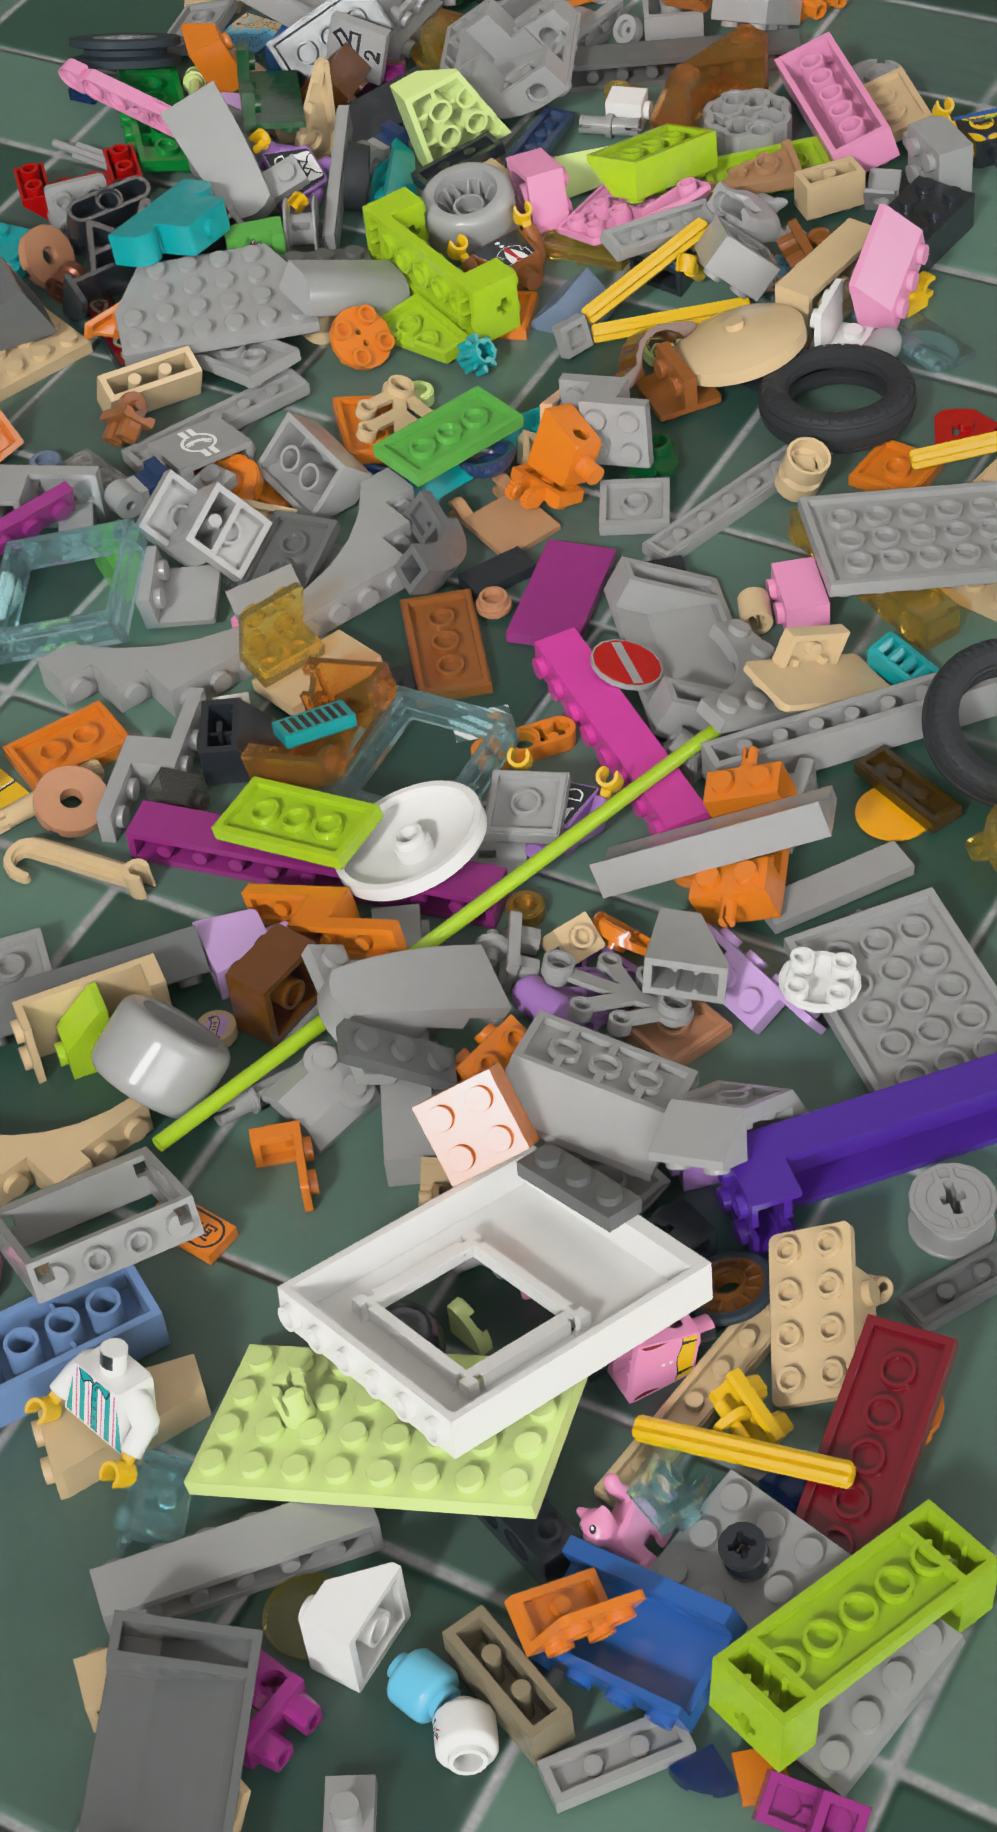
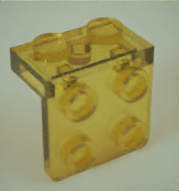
(275, 637)

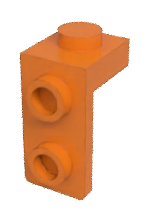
(284, 1144)

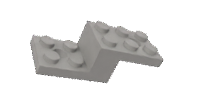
(25, 482)

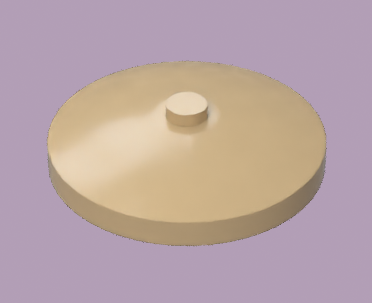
(743, 343)

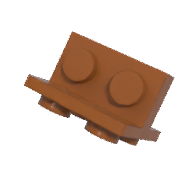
(674, 386)

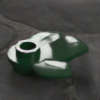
(664, 459)

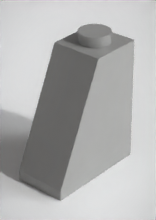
(684, 959)

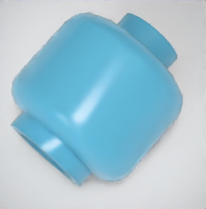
(421, 1684)

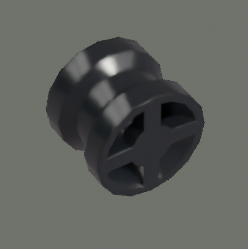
(748, 1563)

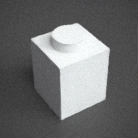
(629, 103)

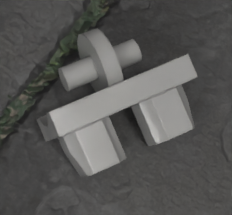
(507, 950)

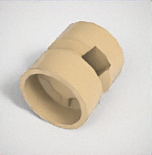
(802, 468)

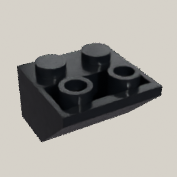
(225, 733)

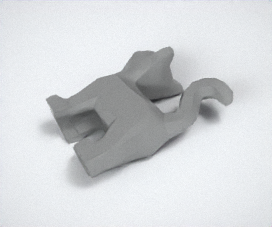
(749, 212)

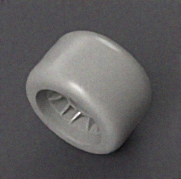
(468, 201)
(160, 1056)

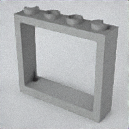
(105, 1250)

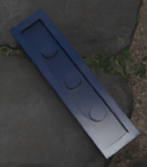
(544, 131)

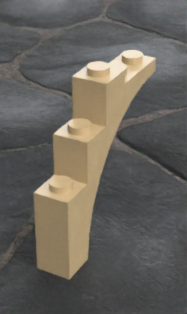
(69, 1150)

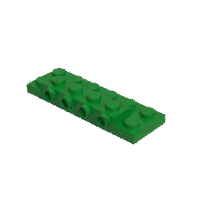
(152, 147)

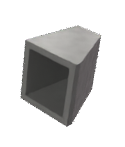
(21, 311)

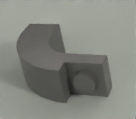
(440, 546)

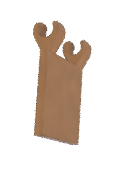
(504, 522)

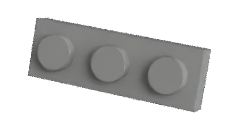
(611, 1761)

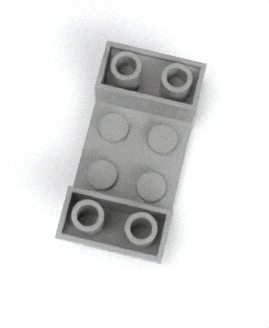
(712, 1123)

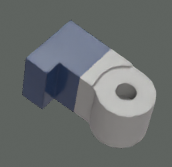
(381, 145)
(131, 495)

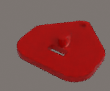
(966, 420)

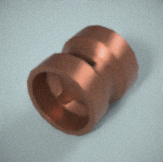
(54, 283)

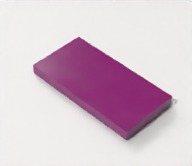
(561, 591)

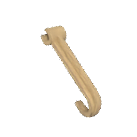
(128, 875)

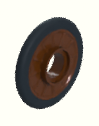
(751, 1295)

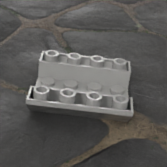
(595, 1092)

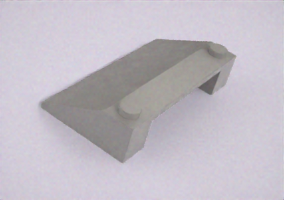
(672, 617)

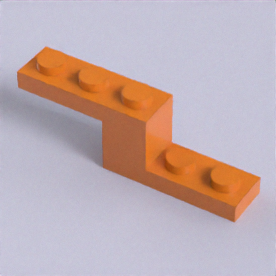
(325, 917)

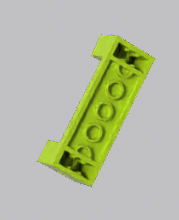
(475, 301)
(847, 1628)

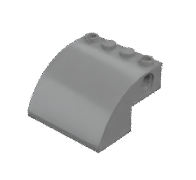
(516, 61)

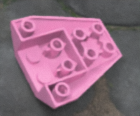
(604, 211)

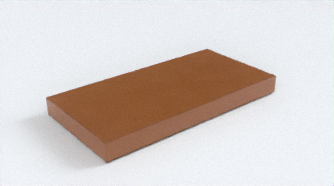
(446, 645)

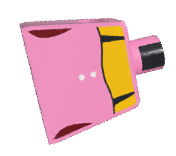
(661, 1358)

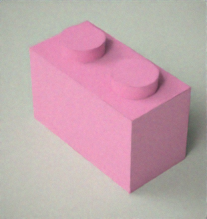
(798, 593)

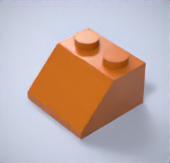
(212, 54)

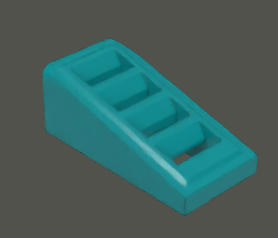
(892, 650)

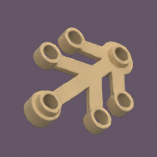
(396, 391)

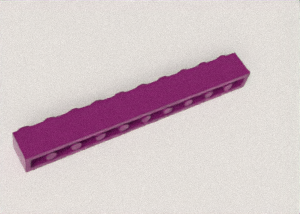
(186, 841)

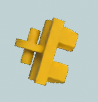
(743, 1411)

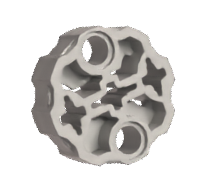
(748, 119)

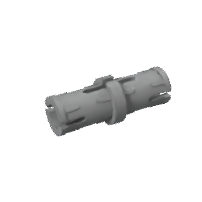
(610, 125)

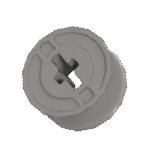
(302, 227)
(952, 1210)

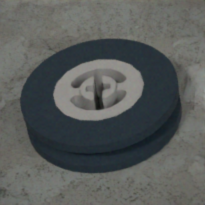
(126, 50)

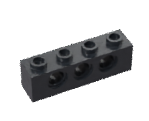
(535, 1541)

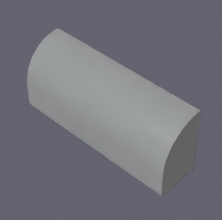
(335, 285)

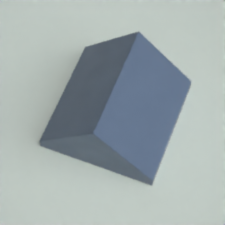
(570, 300)

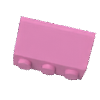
(887, 269)

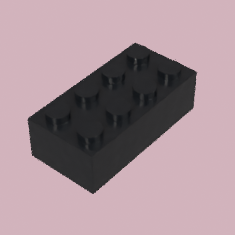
(940, 211)

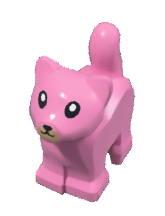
(624, 1529)

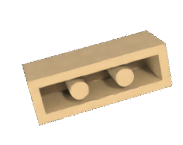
(159, 379)

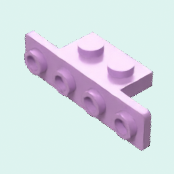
(750, 991)

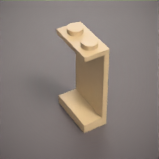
(42, 1011)

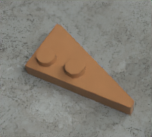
(764, 172)

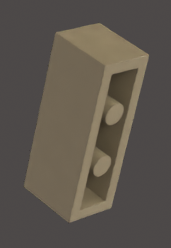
(510, 1684)

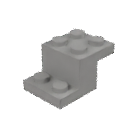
(614, 416)
(203, 525)

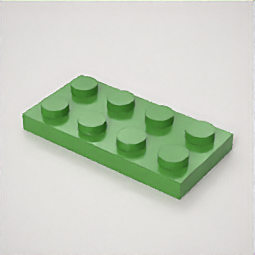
(448, 436)

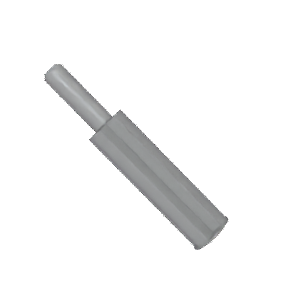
(82, 152)

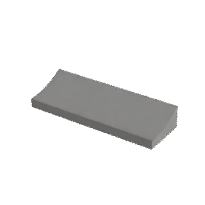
(716, 842)

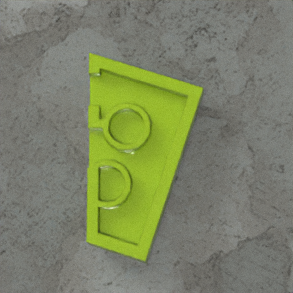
(424, 329)

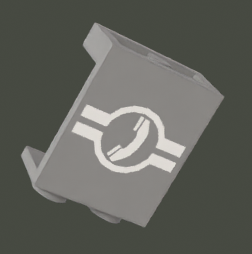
(200, 446)

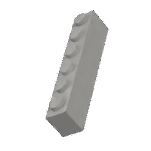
(235, 1559)

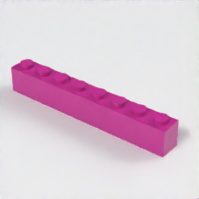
(614, 731)

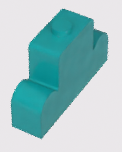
(175, 223)

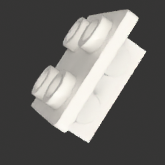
(829, 323)

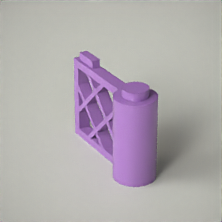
(534, 994)

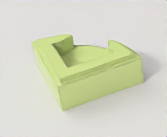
(465, 1329)

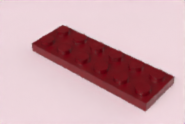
(881, 1428)

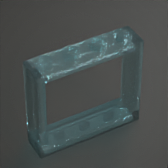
(65, 547)
(411, 704)

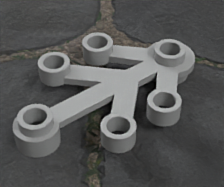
(559, 969)

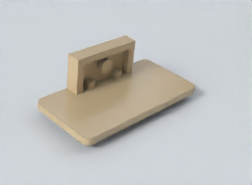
(811, 670)
(815, 1312)

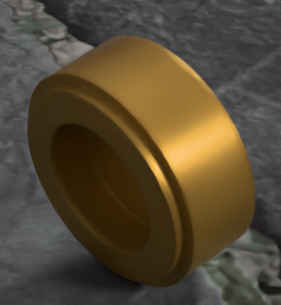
(529, 904)

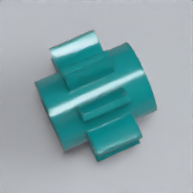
(476, 354)

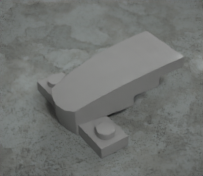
(225, 159)
(404, 991)

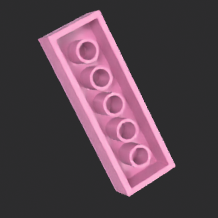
(836, 103)

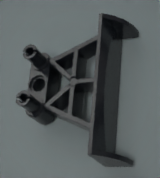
(91, 223)

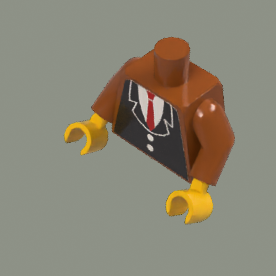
(517, 249)

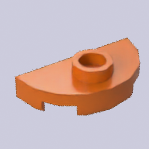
(619, 935)

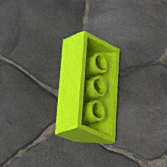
(655, 160)

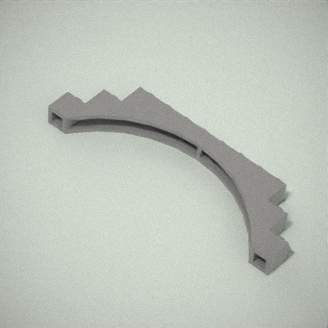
(349, 586)

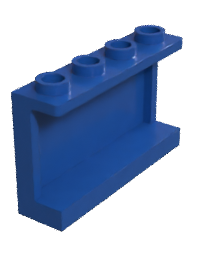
(660, 1655)

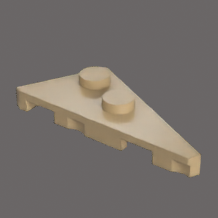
(318, 112)

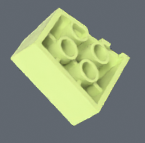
(442, 112)

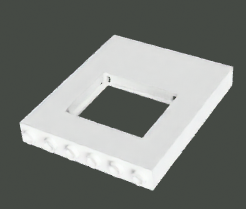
(600, 1283)

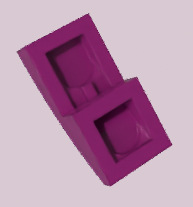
(806, 1808)

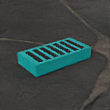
(314, 724)

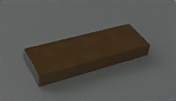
(908, 789)

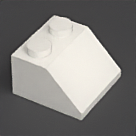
(354, 1623)

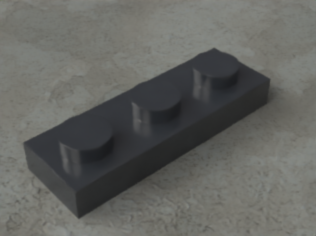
(476, 150)

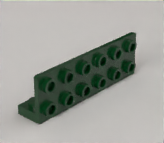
(268, 97)

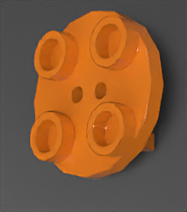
(369, 329)

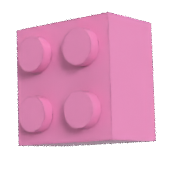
(542, 183)

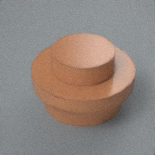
(493, 603)

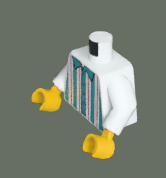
(111, 1398)

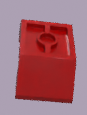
(32, 178)

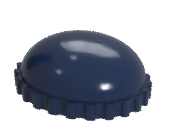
(490, 461)

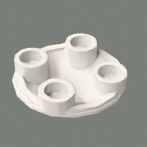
(820, 980)

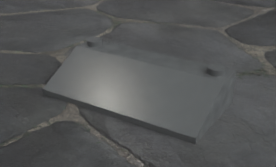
(171, 1726)

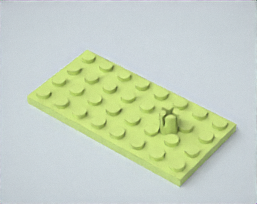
(317, 1436)

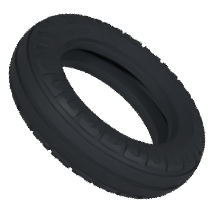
(833, 365)
(941, 724)

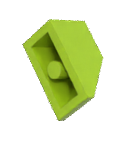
(80, 1030)

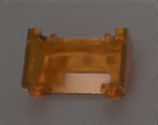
(728, 64)
(364, 688)

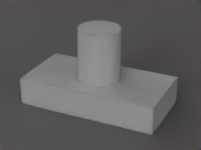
(350, 1803)

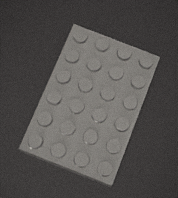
(903, 538)
(921, 991)
(872, 1709)

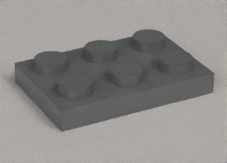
(296, 541)

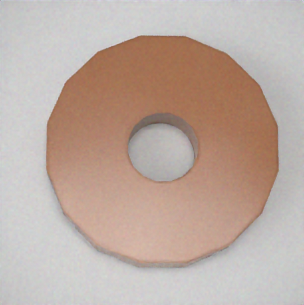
(31, 252)
(68, 782)

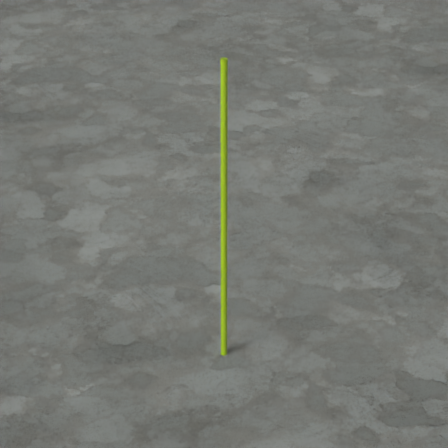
(442, 933)

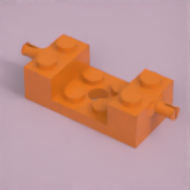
(753, 886)

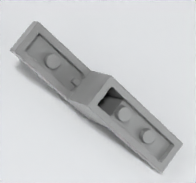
(141, 761)

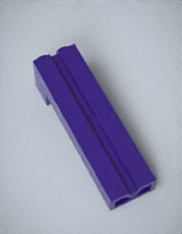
(857, 1146)

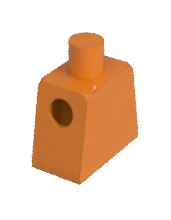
(566, 447)

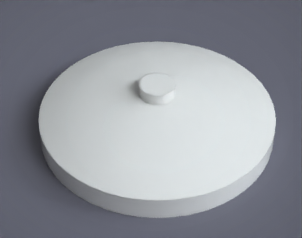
(418, 843)

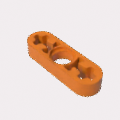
(551, 744)

